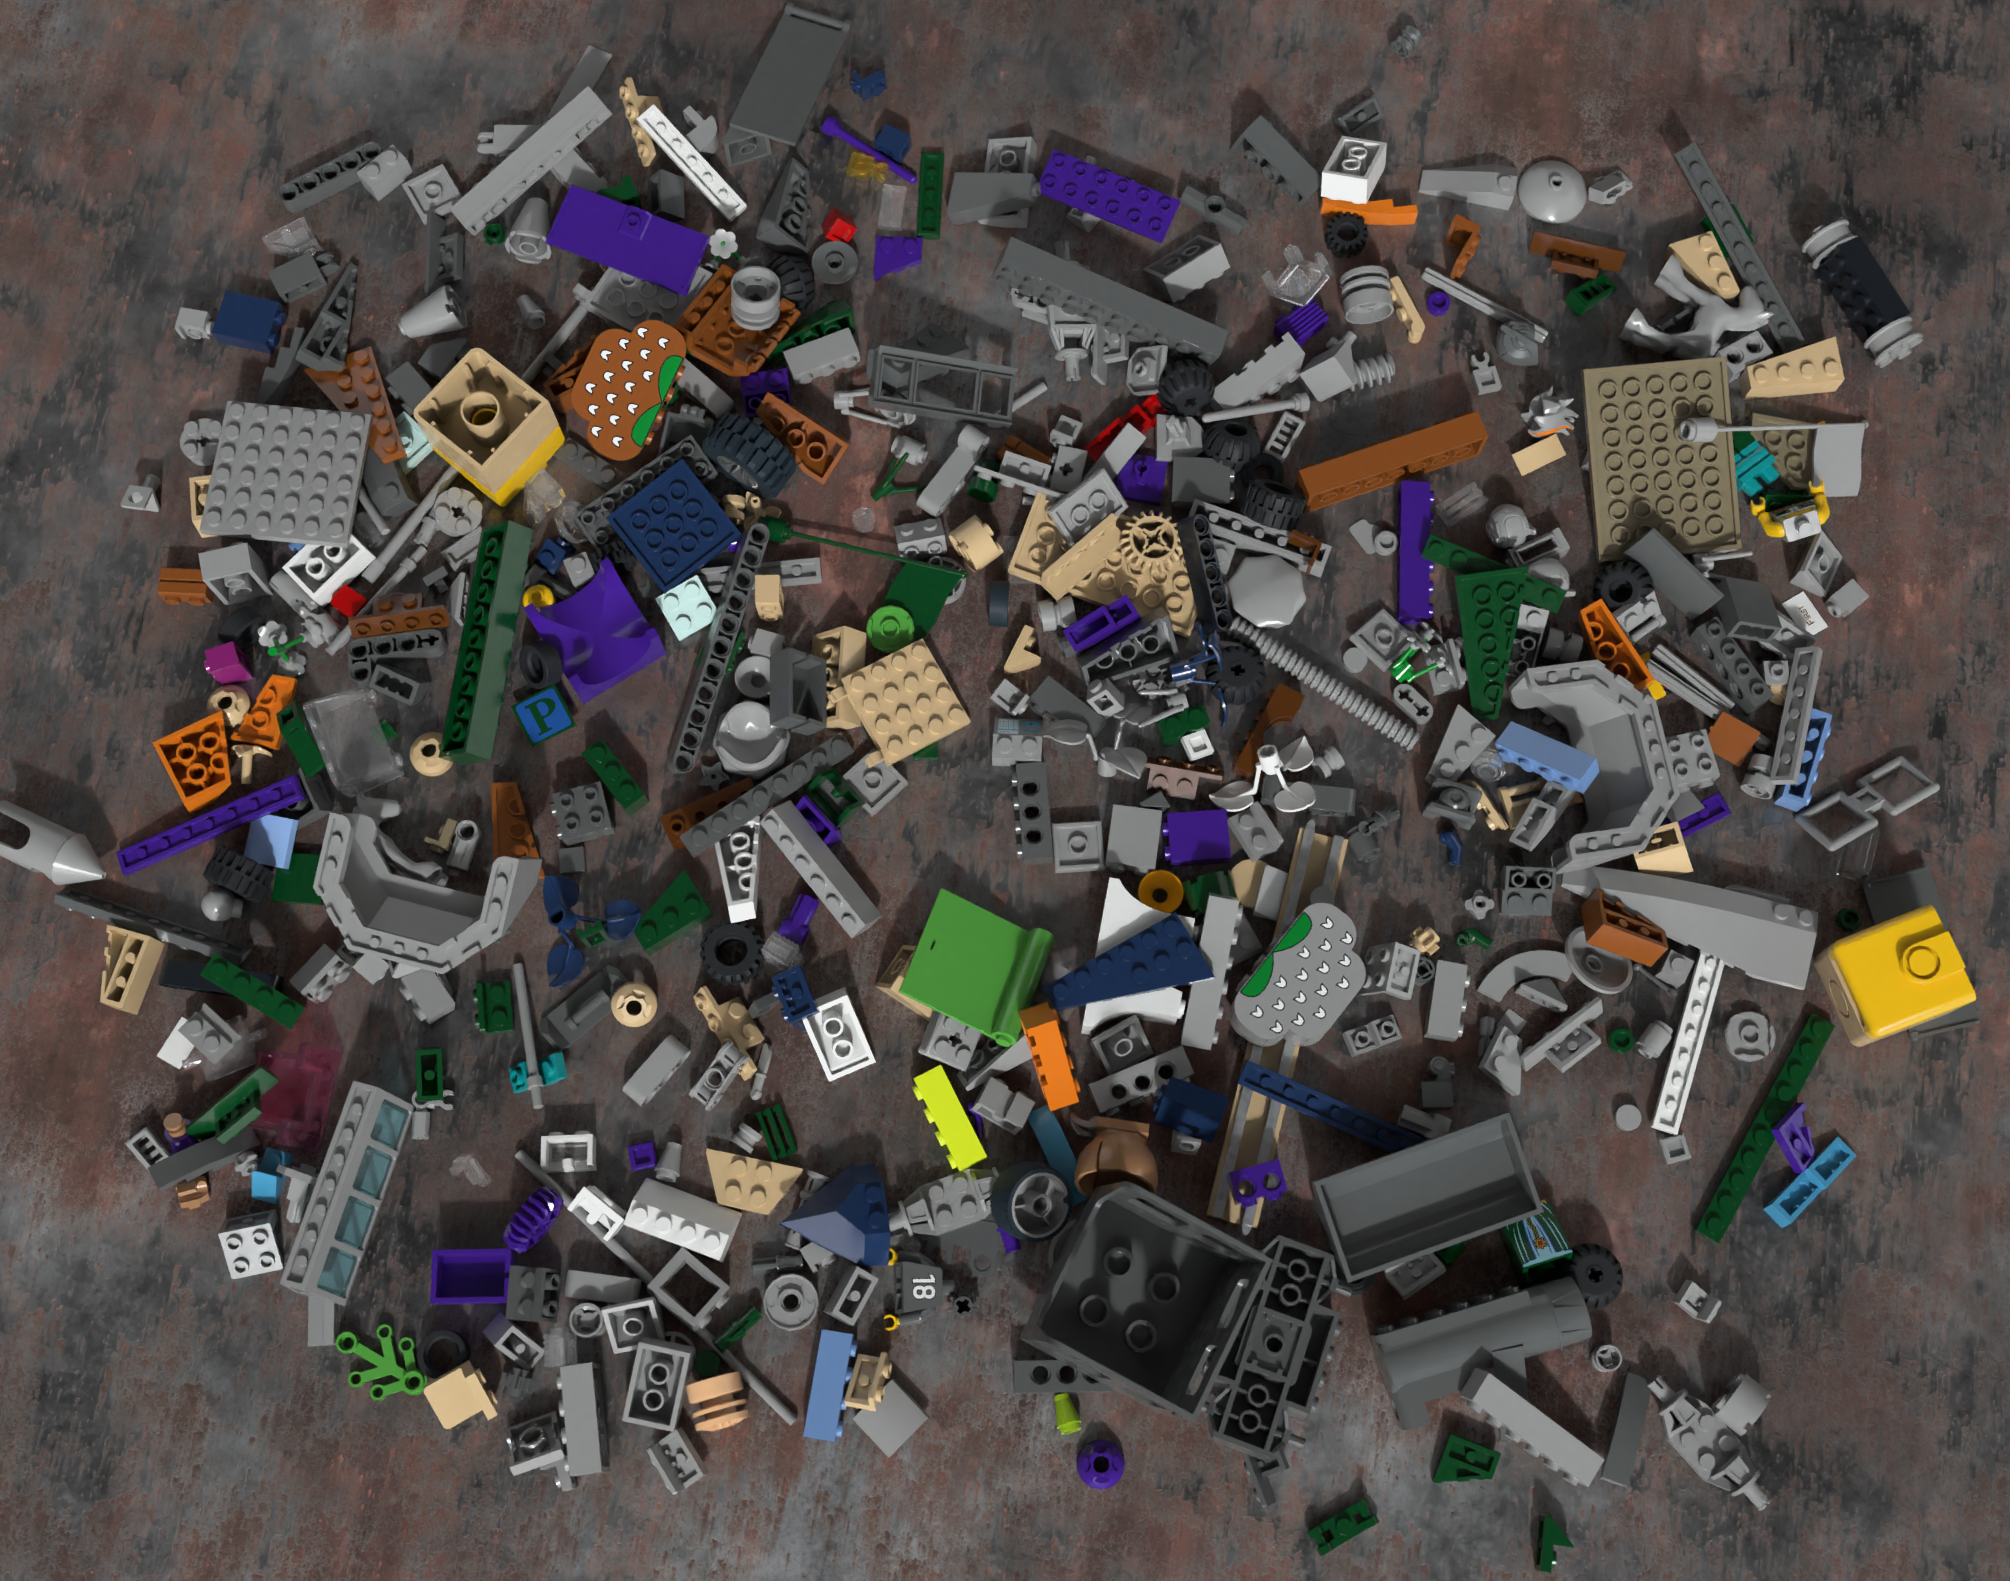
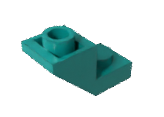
(550, 1068)

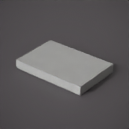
(1086, 506)

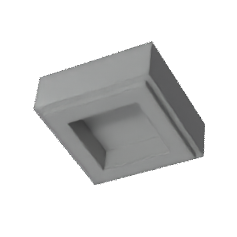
(1674, 1149)

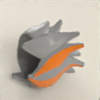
(1549, 415)

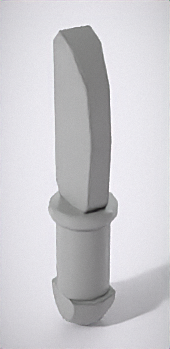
(760, 1075)

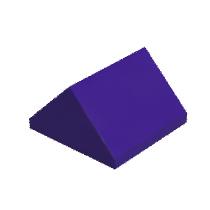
(819, 821)

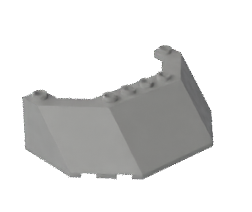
(1627, 738)
(406, 916)

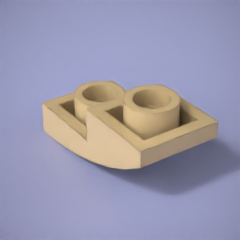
(1539, 454)

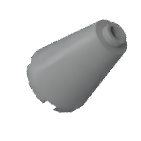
(530, 232)
(434, 315)

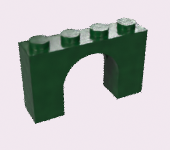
(252, 991)

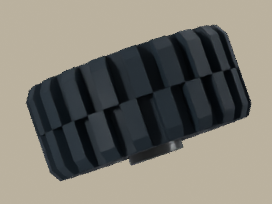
(749, 455)

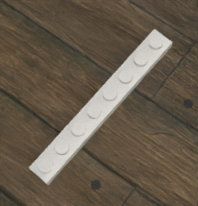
(1687, 1044)

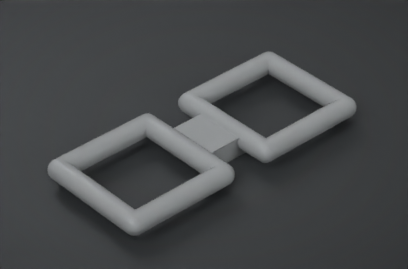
(1866, 802)

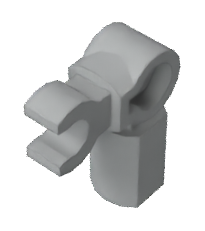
(421, 1116)

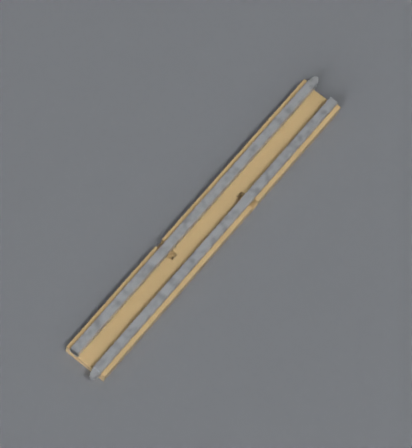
(1254, 1117)

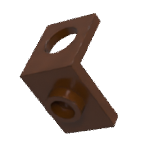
(1307, 542)

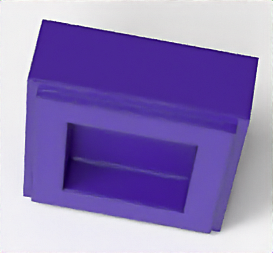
(642, 1156)

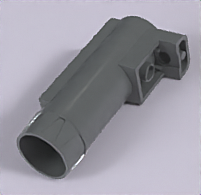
(1441, 1350)

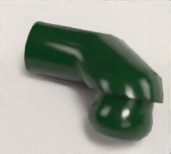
(1472, 936)

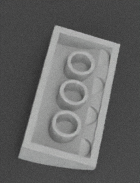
(1010, 156)

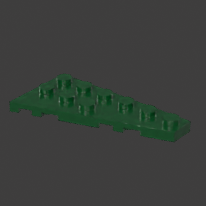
(1488, 623)

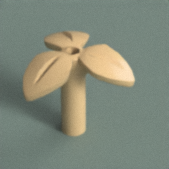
(754, 505)
(247, 753)

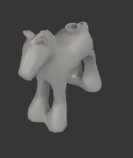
(1710, 318)
(381, 811)

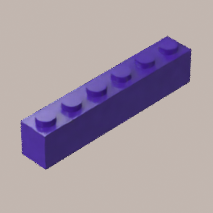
(1412, 569)

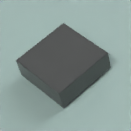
(572, 860)

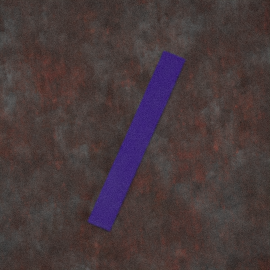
(210, 825)

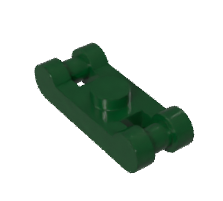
(1343, 1526)

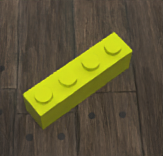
(950, 1119)

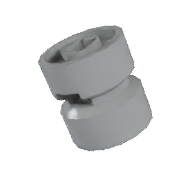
(1056, 613)
(1561, 646)
(1757, 781)
(587, 1321)

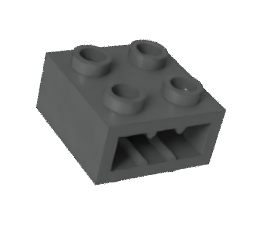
(582, 813)

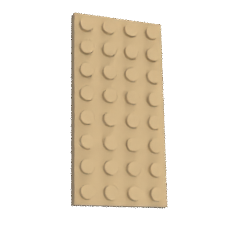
(1112, 579)

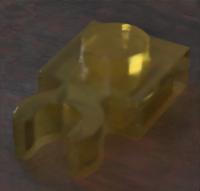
(864, 166)

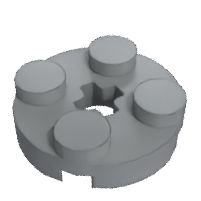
(192, 435)
(444, 515)

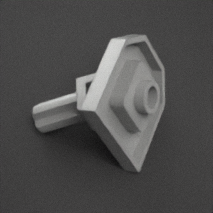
(1145, 369)
(1177, 437)
(300, 1188)

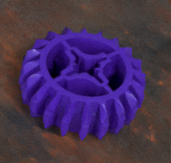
(533, 1220)

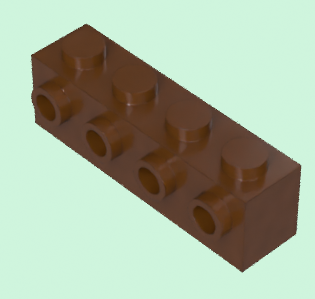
(692, 814)

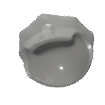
(1267, 591)
(748, 741)

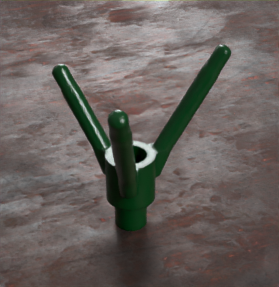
(885, 487)

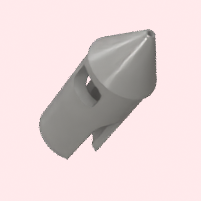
(52, 849)

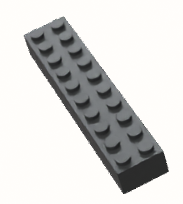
(1107, 303)

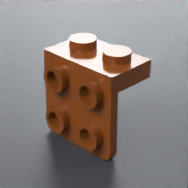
(1465, 238)

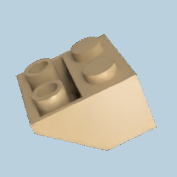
(1665, 853)

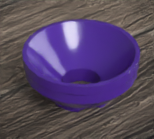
(1090, 1475)

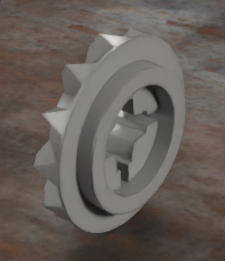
(1162, 680)

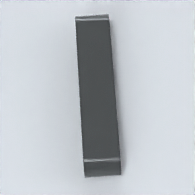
(320, 178)

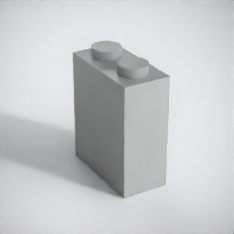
(1133, 839)

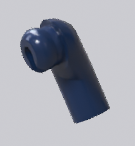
(1454, 843)

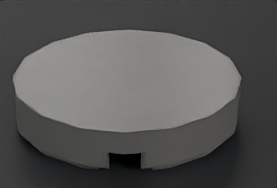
(1749, 1036)

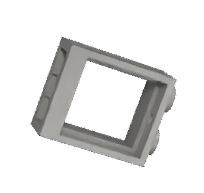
(657, 1285)

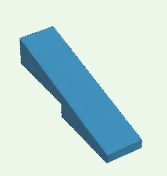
(1810, 1183)

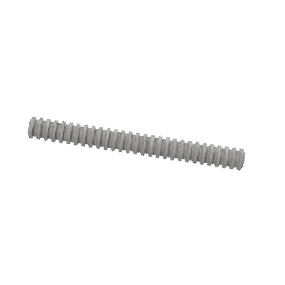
(1323, 683)

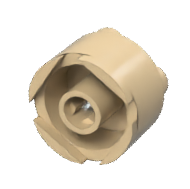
(975, 543)

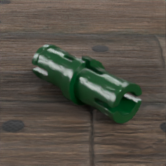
(750, 1317)

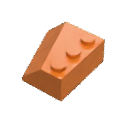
(197, 761)

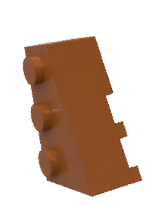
(1621, 932)

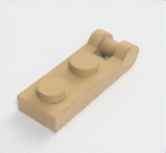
(1406, 310)

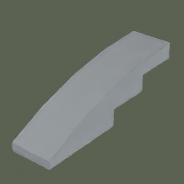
(1541, 815)

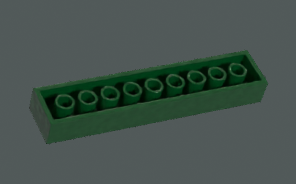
(486, 643)

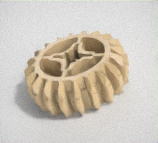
(1137, 529)

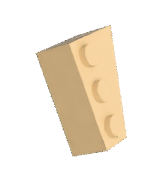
(128, 968)

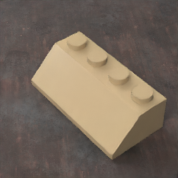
(844, 655)

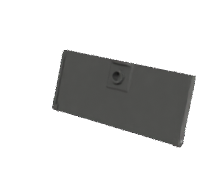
(1903, 893)

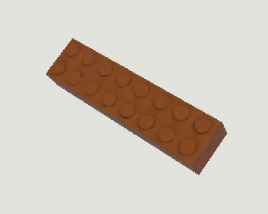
(1391, 461)

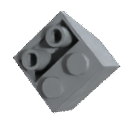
(321, 974)

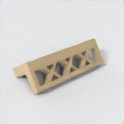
(1082, 558)

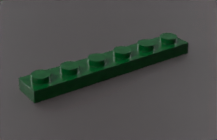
(1469, 562)

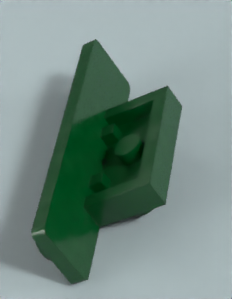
(234, 1108)

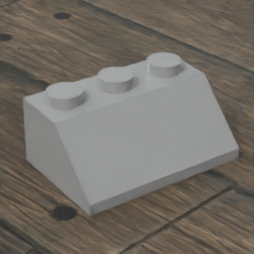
(1187, 268)

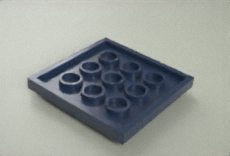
(674, 526)

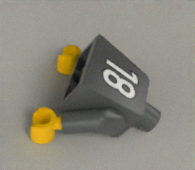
(917, 1288)

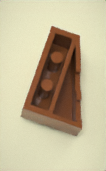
(561, 382)

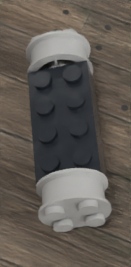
(1862, 291)

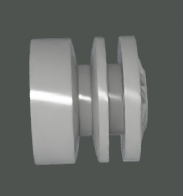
(1366, 294)
(755, 298)

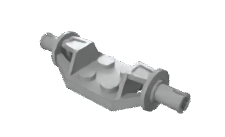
(1068, 328)
(947, 1203)
(1707, 1443)

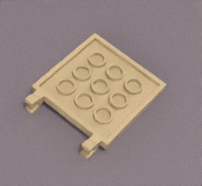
(902, 703)

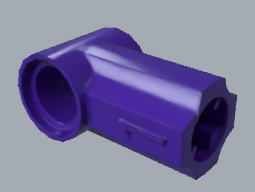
(797, 924)

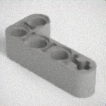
(955, 472)

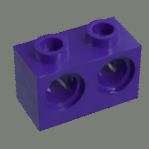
(1254, 1176)

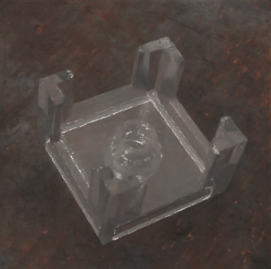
(1300, 279)

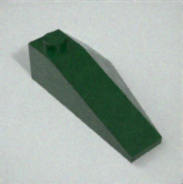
(825, 321)

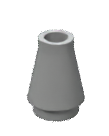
(531, 314)
(669, 1164)

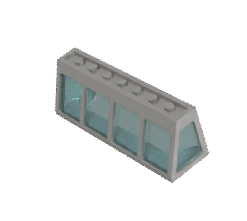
(348, 1194)

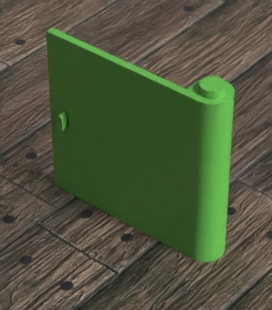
(977, 968)

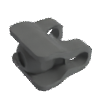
(1452, 801)

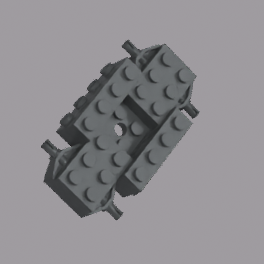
(1270, 1385)

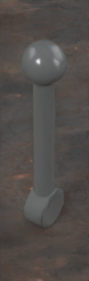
(1638, 967)

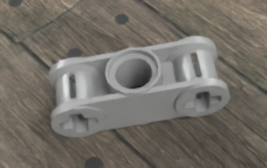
(728, 1064)

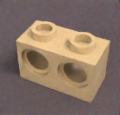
(769, 597)

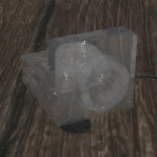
(475, 1171)

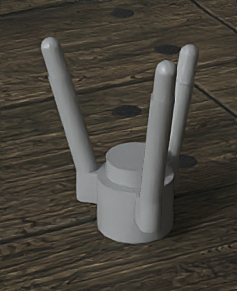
(845, 399)
(1705, 561)
(1175, 703)

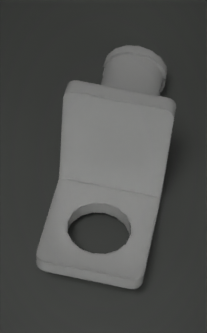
(143, 496)

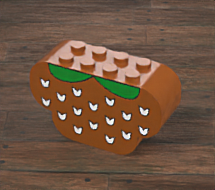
(626, 386)

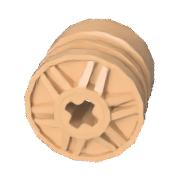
(717, 1401)

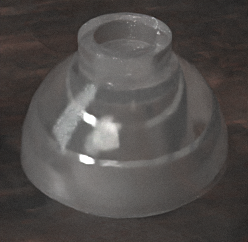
(1488, 766)

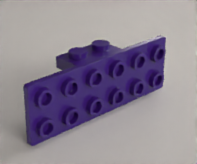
(1108, 196)

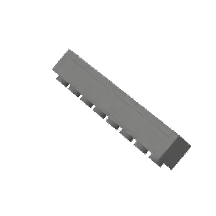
(530, 161)

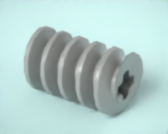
(1373, 369)

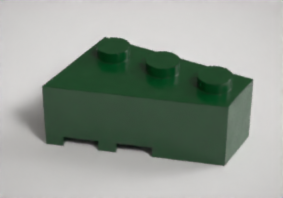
(672, 915)

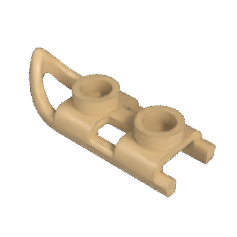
(1494, 817)

